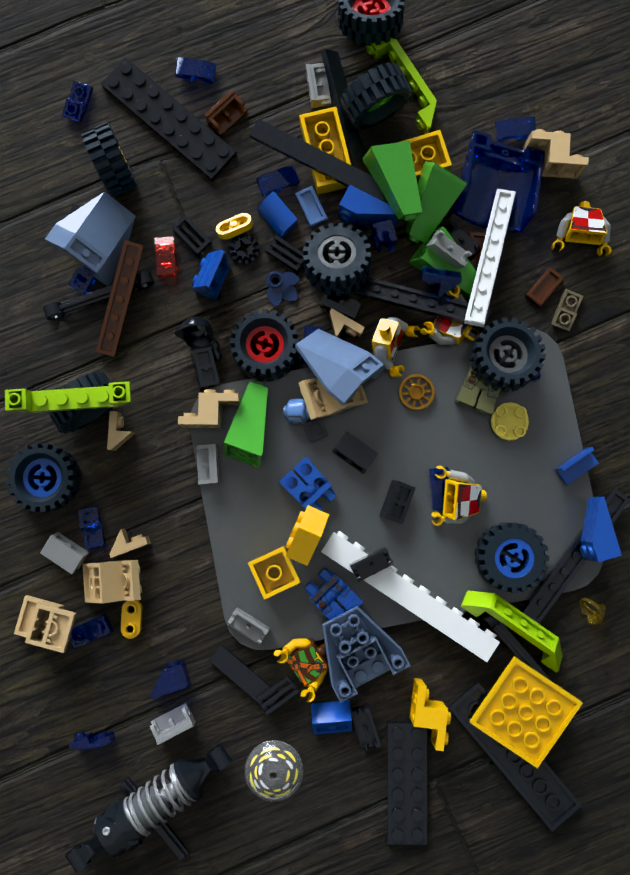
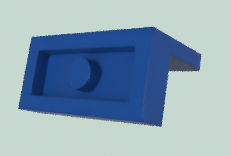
(576, 465)
(331, 717)

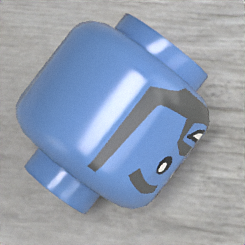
(296, 411)

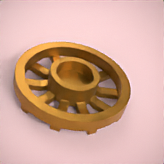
(416, 392)

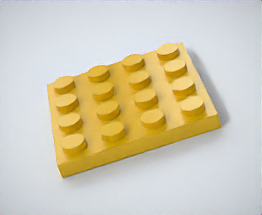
(525, 712)

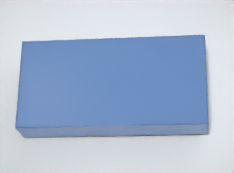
(311, 206)

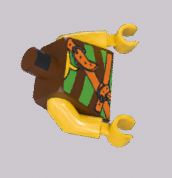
(307, 662)

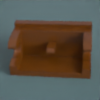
(226, 113)

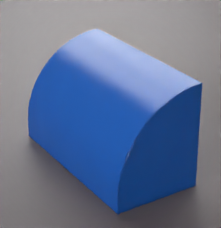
(277, 215)

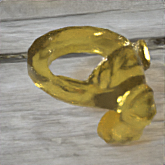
(593, 617)

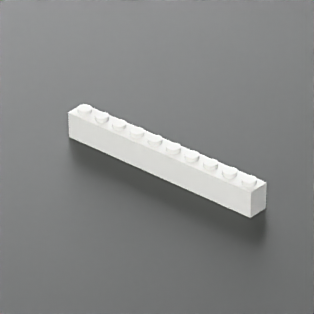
(416, 599)

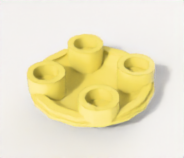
(510, 421)

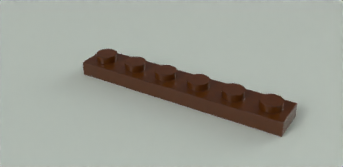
(119, 298)

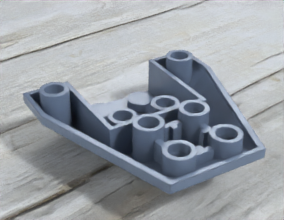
(95, 235)
(338, 364)
(359, 652)

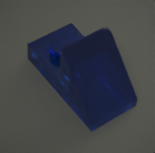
(446, 279)

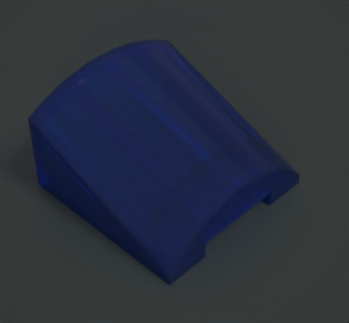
(495, 167)

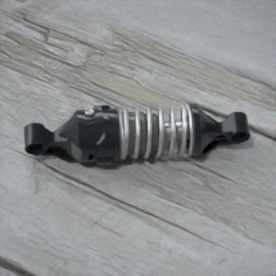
(131, 819)

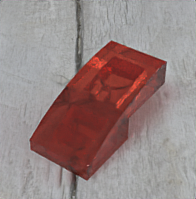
(165, 257)

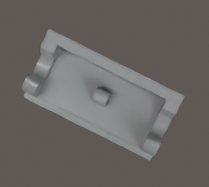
(318, 85)
(448, 250)
(207, 464)
(64, 552)
(248, 626)
(172, 723)

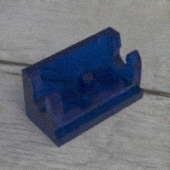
(384, 233)

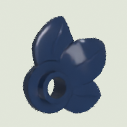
(284, 289)

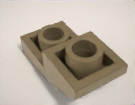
(566, 309)

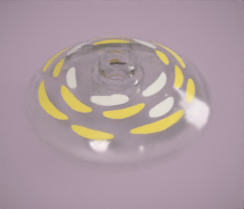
(277, 758)

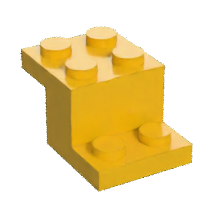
(429, 714)

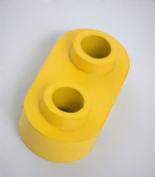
(234, 226)
(133, 619)

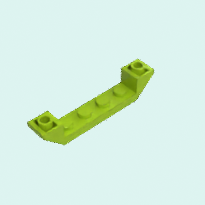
(417, 84)
(68, 399)
(479, 602)

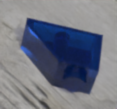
(172, 679)

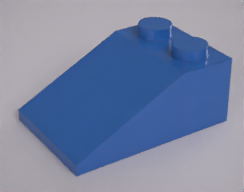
(364, 209)
(212, 274)
(598, 533)

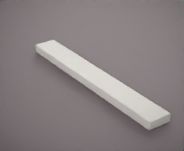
(490, 258)

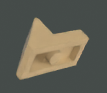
(340, 321)
(116, 437)
(123, 544)

